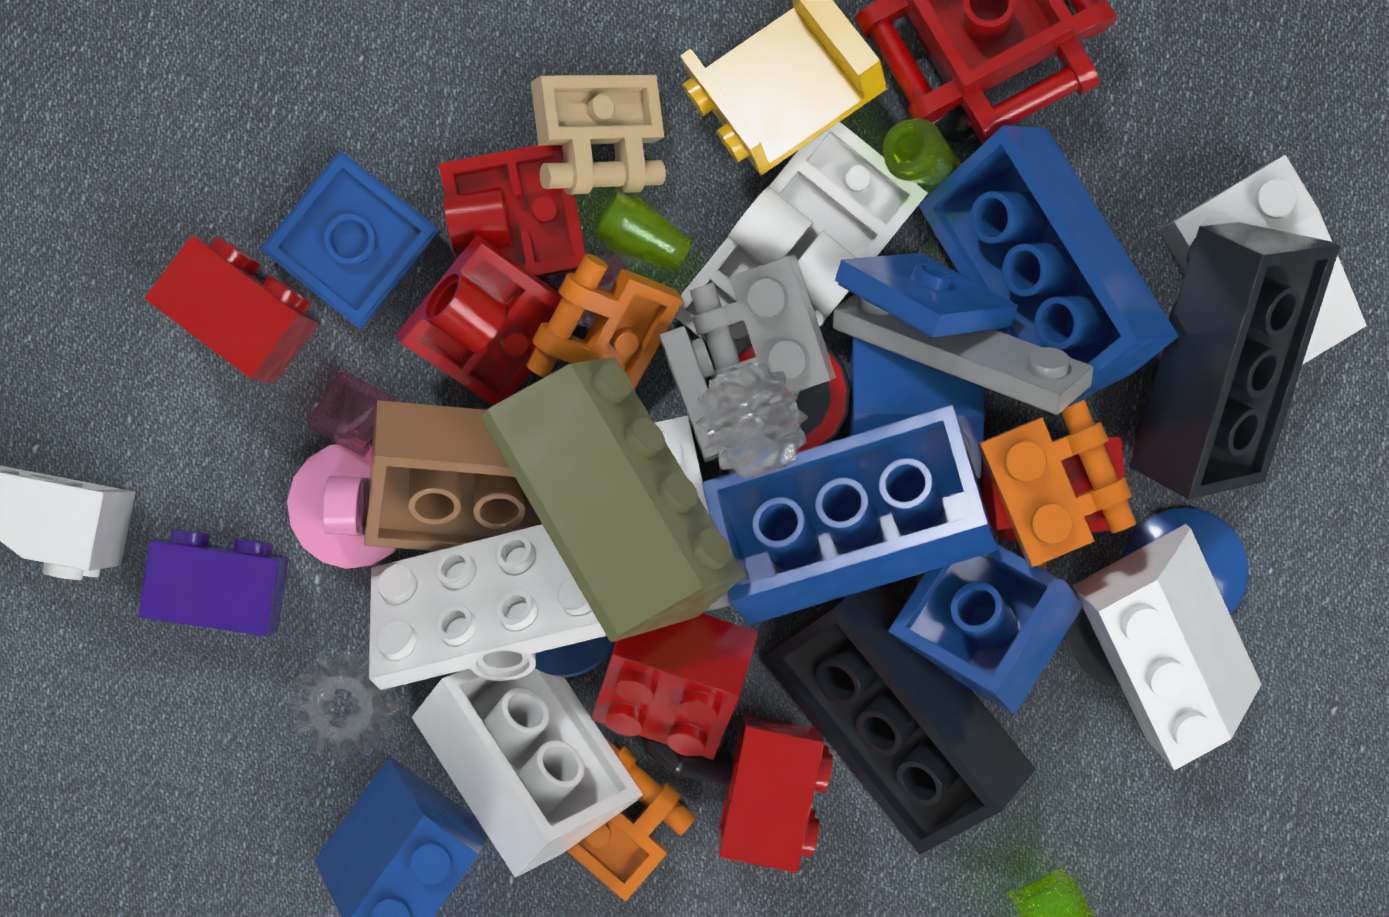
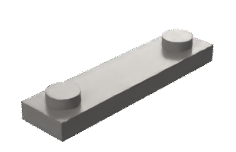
(987, 358)

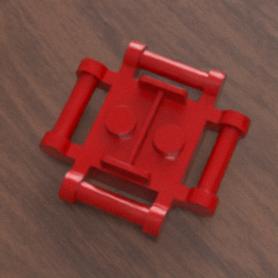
(984, 45)

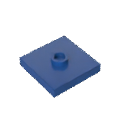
(351, 240)
(925, 294)

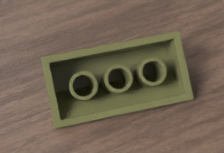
(613, 498)

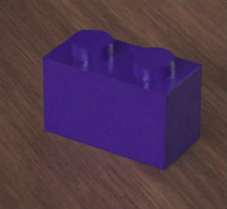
(213, 584)

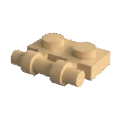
(599, 111)

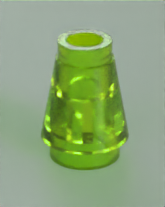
(919, 153)
(641, 232)

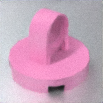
(330, 508)

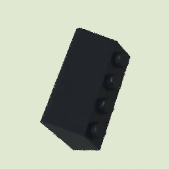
(1236, 360)
(898, 719)

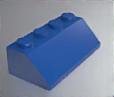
(1035, 237)
(852, 516)

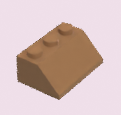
(439, 480)

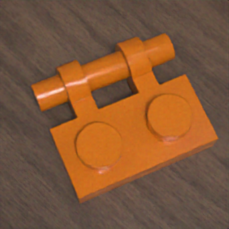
(625, 324)
(1038, 492)
(622, 849)

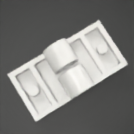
(822, 208)
(475, 610)

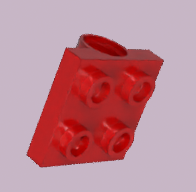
(510, 209)
(482, 321)

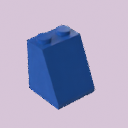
(399, 848)

